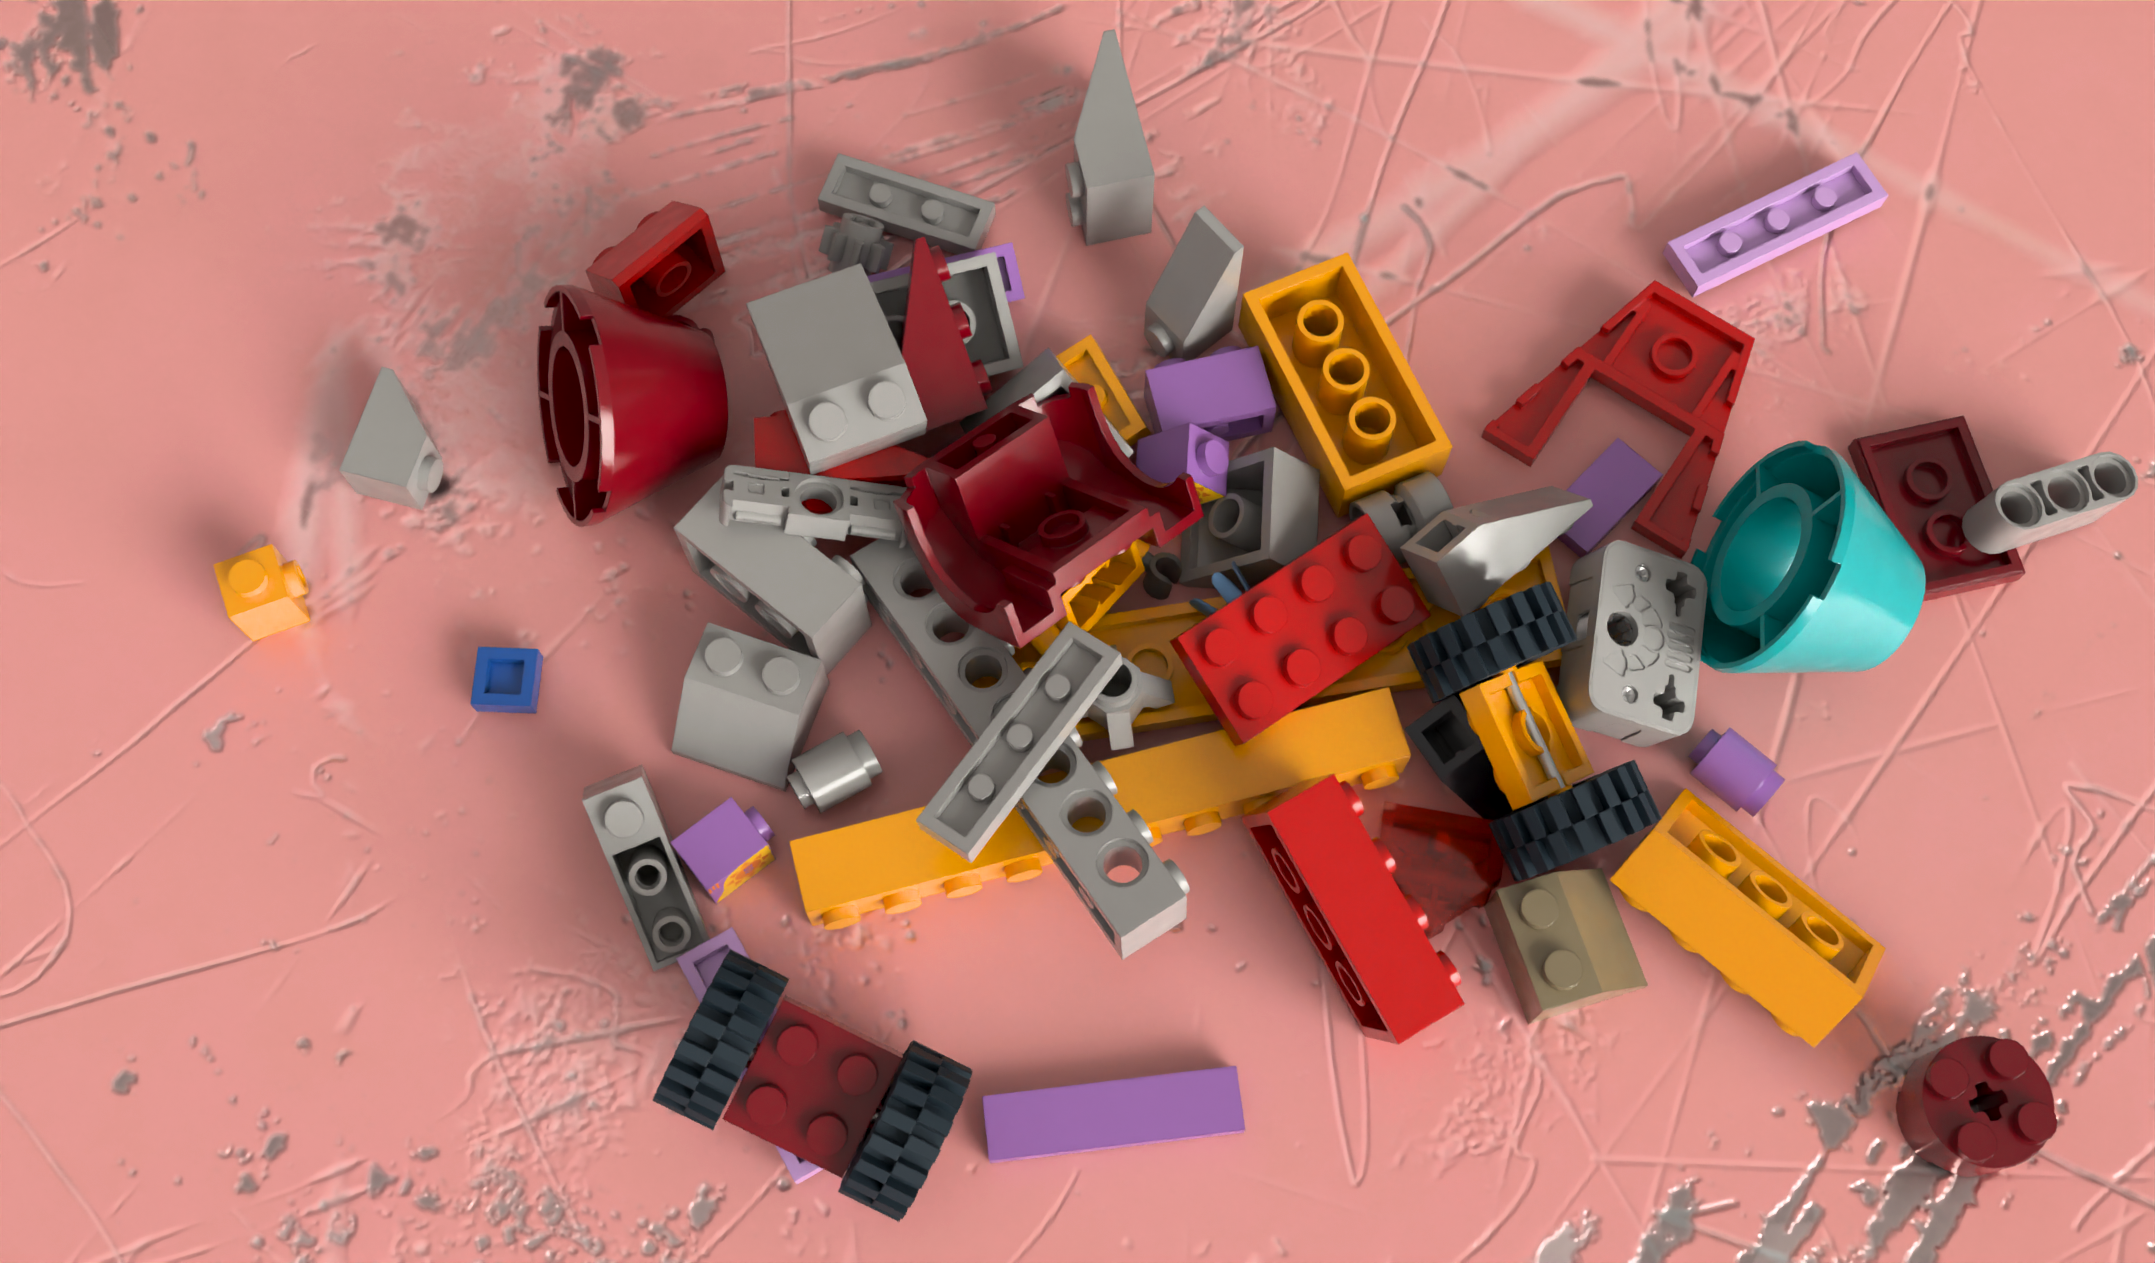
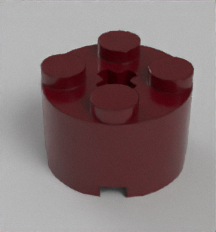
(2011, 1100)

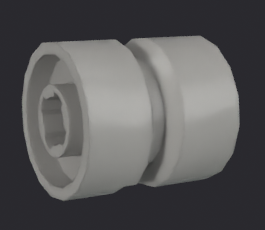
(1406, 511)

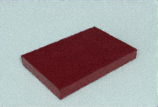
(1925, 485)

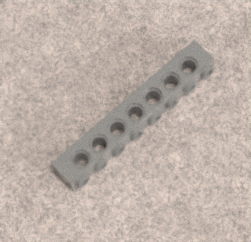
(1125, 912)

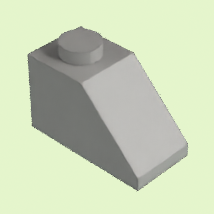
(392, 448)

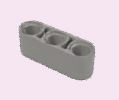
(2049, 502)

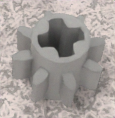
(855, 242)

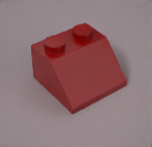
(661, 262)

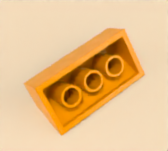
(1750, 918)

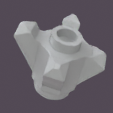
(1125, 698)

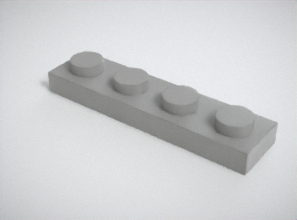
(1019, 742)

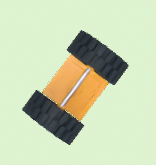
(1531, 733)

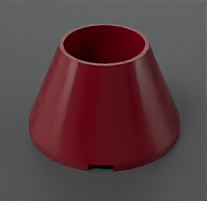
(624, 401)

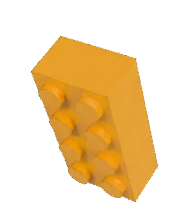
(1343, 382)

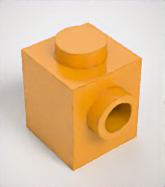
(263, 592)

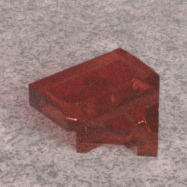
(1441, 860)

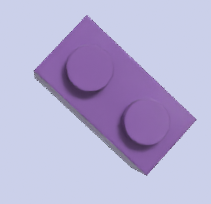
(1216, 392)

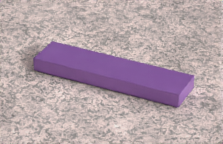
(1113, 1114)

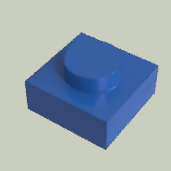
(507, 680)

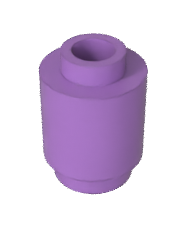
(1735, 771)

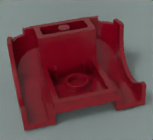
(1032, 511)

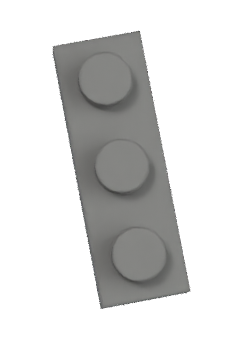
(907, 205)

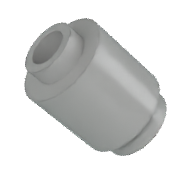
(834, 771)

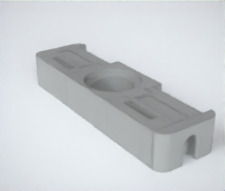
(777, 495)

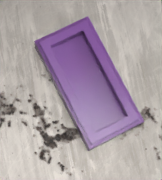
(1615, 487)

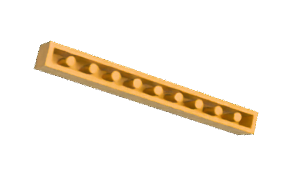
(1170, 786)

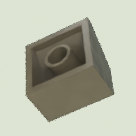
(1563, 942)

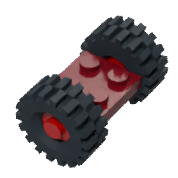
(815, 1086)

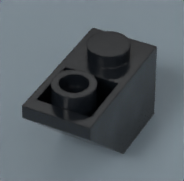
(1459, 757)

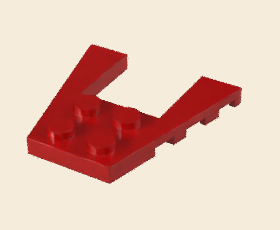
(1670, 363)

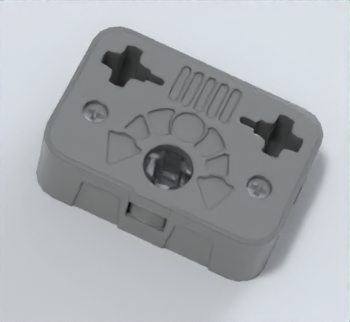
(1635, 644)

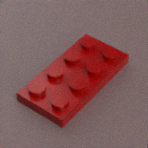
(1300, 629)

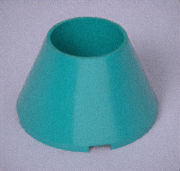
(1805, 571)

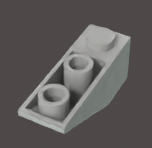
(1481, 545)
(645, 865)

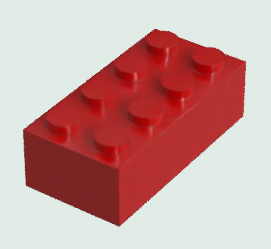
(1355, 909)

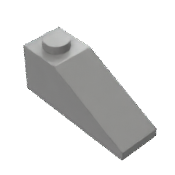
(1196, 291)

